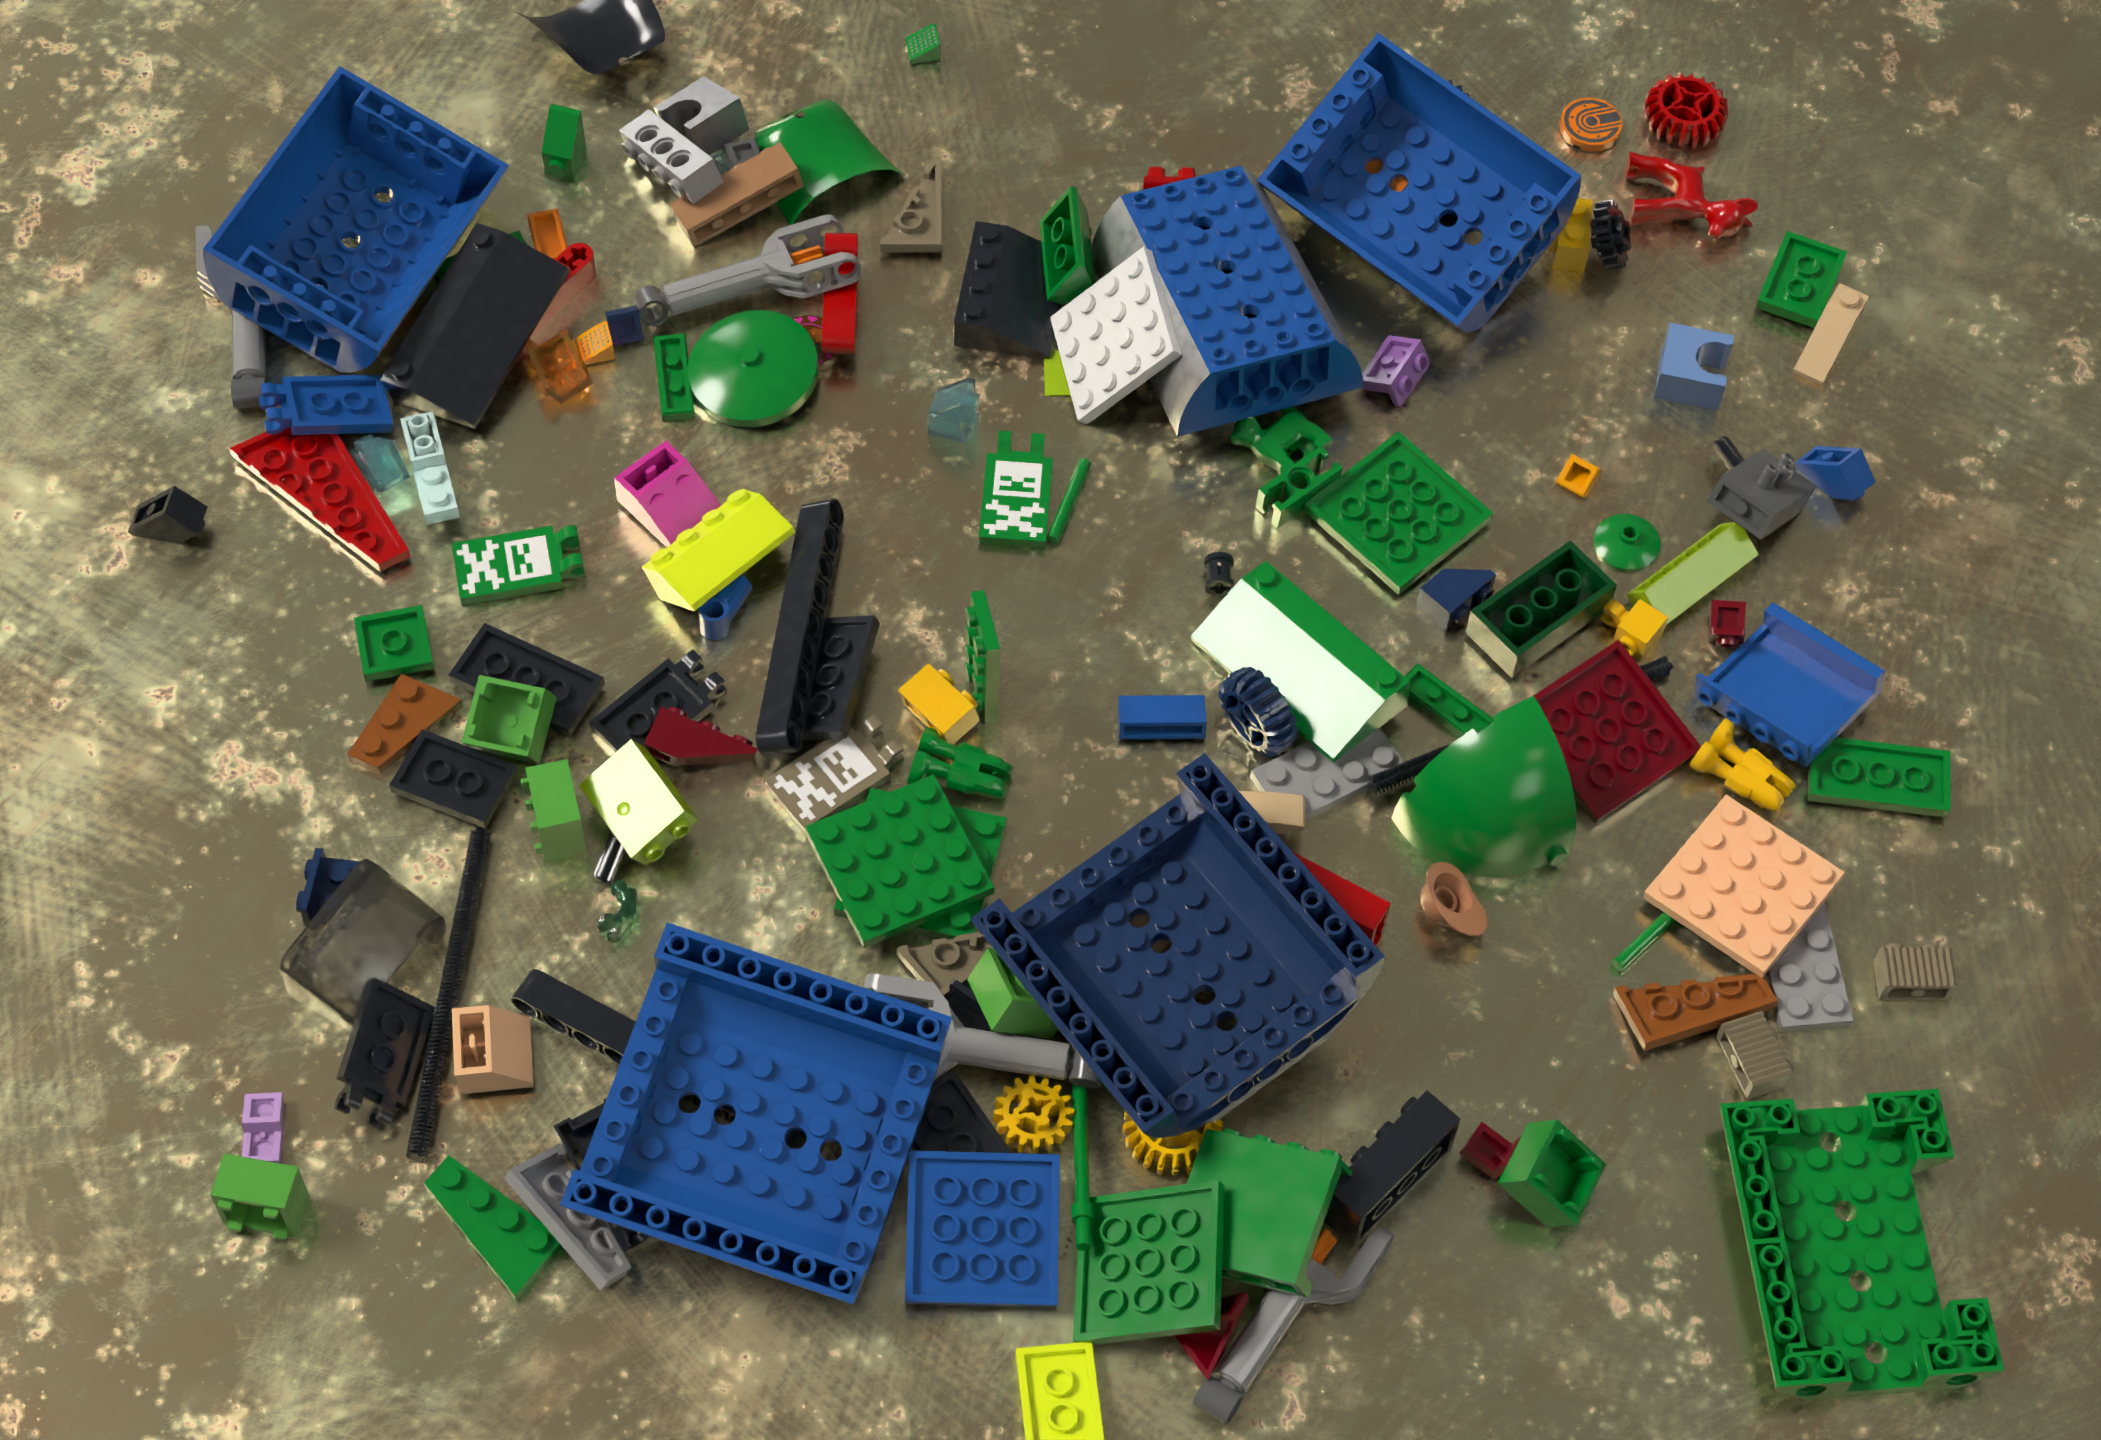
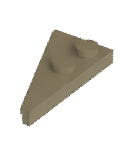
(920, 222)
(945, 959)

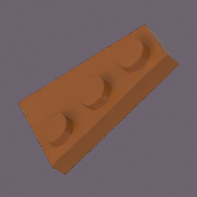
(399, 721)

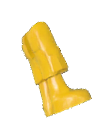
(1753, 774)

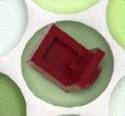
(1727, 623)
(1488, 1150)

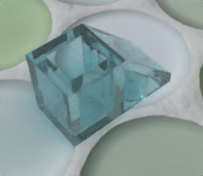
(954, 411)
(379, 462)

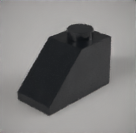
(169, 517)

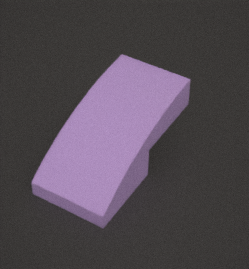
(263, 1126)

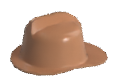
(1451, 901)

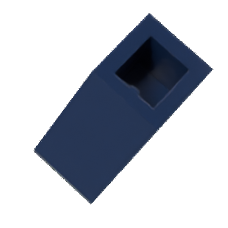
(1454, 594)

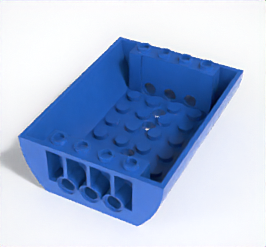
(1454, 162)

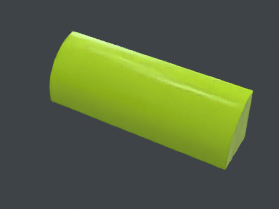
(1696, 570)

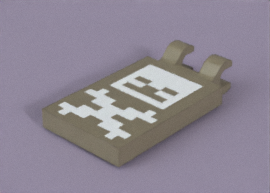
(834, 774)

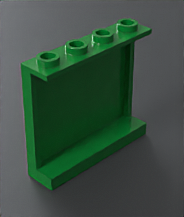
(1271, 1205)

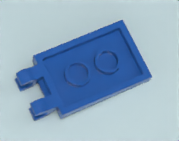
(326, 405)

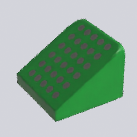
(924, 45)

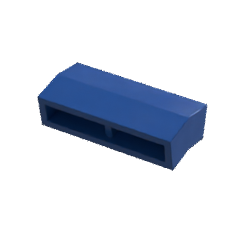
(1162, 717)

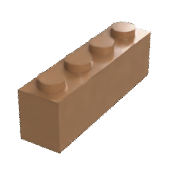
(745, 192)

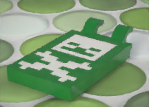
(1016, 495)
(516, 563)

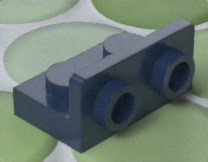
(323, 879)

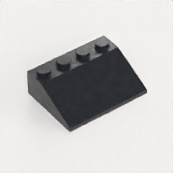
(1004, 295)

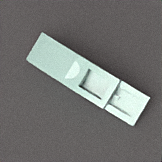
(429, 468)

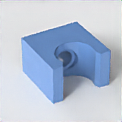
(1680, 365)

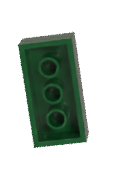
(1540, 609)

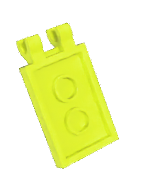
(1059, 1392)

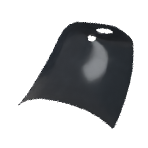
(604, 31)

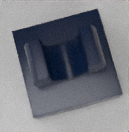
(624, 325)

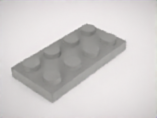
(1322, 782)
(1810, 981)

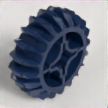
(1258, 711)

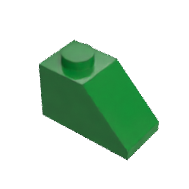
(563, 142)

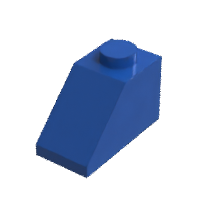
(1837, 471)

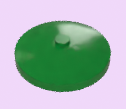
(753, 368)

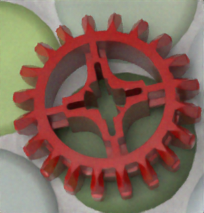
(1683, 119)

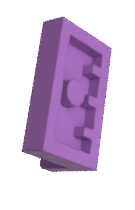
(1396, 368)

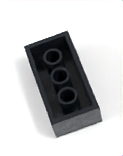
(1391, 1166)

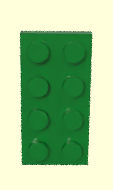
(982, 656)
(1882, 777)

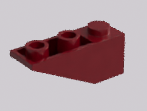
(687, 742)

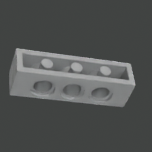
(670, 156)

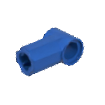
(724, 608)

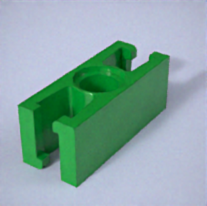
(1294, 498)

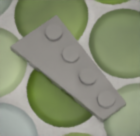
(593, 1247)

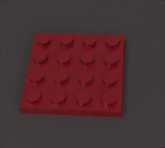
(1614, 730)

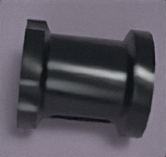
(1210, 563)

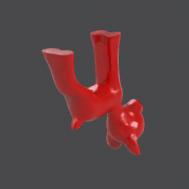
(1686, 183)

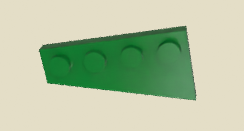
(499, 1229)

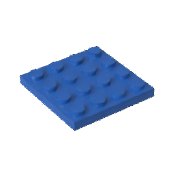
(982, 1229)

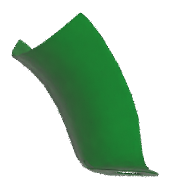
(824, 149)

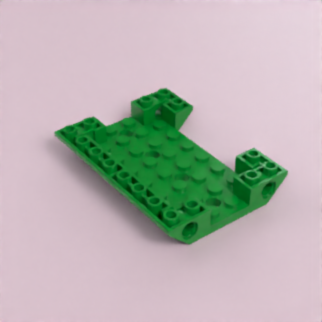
(1806, 1254)

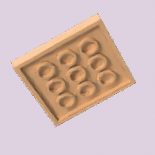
(1743, 885)

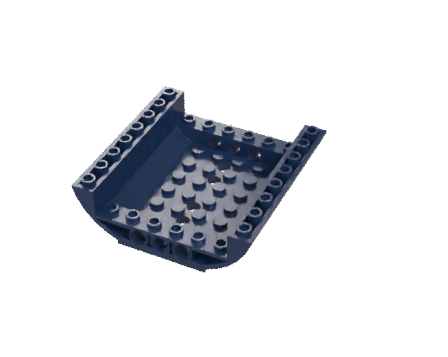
(1239, 925)

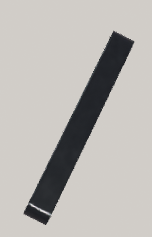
(800, 628)
(588, 1023)

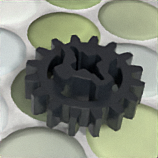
(1610, 234)

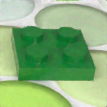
(393, 643)

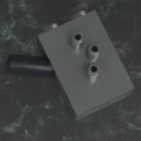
(1759, 490)

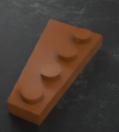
(1683, 1010)

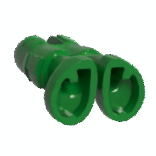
(971, 770)

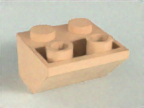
(491, 1049)

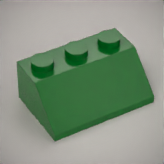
(1067, 248)

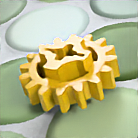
(1032, 1117)

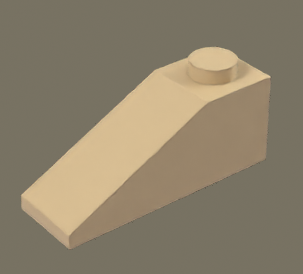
(1831, 334)

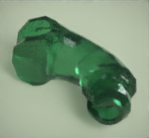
(618, 923)

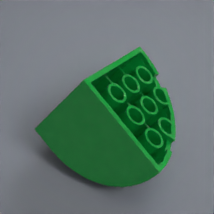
(1494, 799)

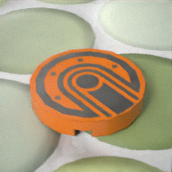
(1590, 124)

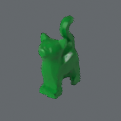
(1275, 444)

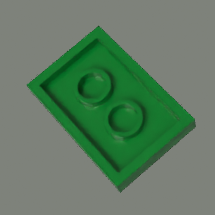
(1801, 279)

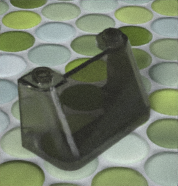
(357, 935)

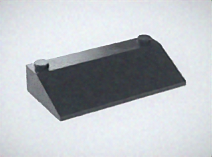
(474, 327)

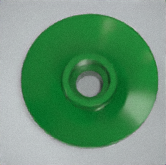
(1626, 552)

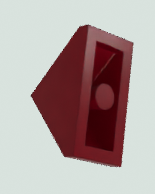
(1209, 1347)

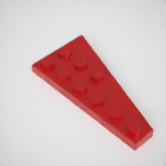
(327, 486)

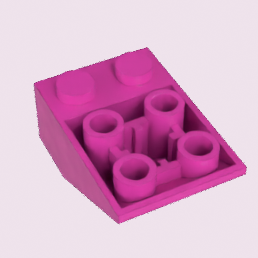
(664, 493)

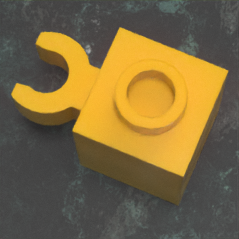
(1635, 629)

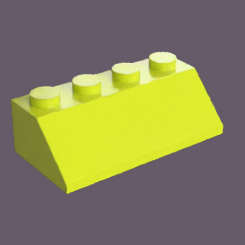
(717, 550)

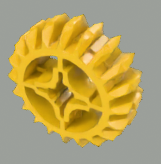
(1160, 1152)

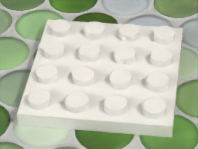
(1115, 335)

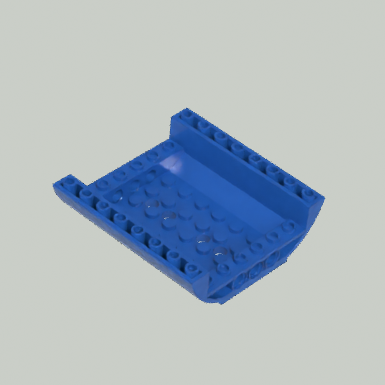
(786, 1057)

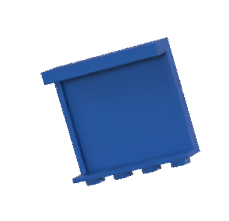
(1791, 686)

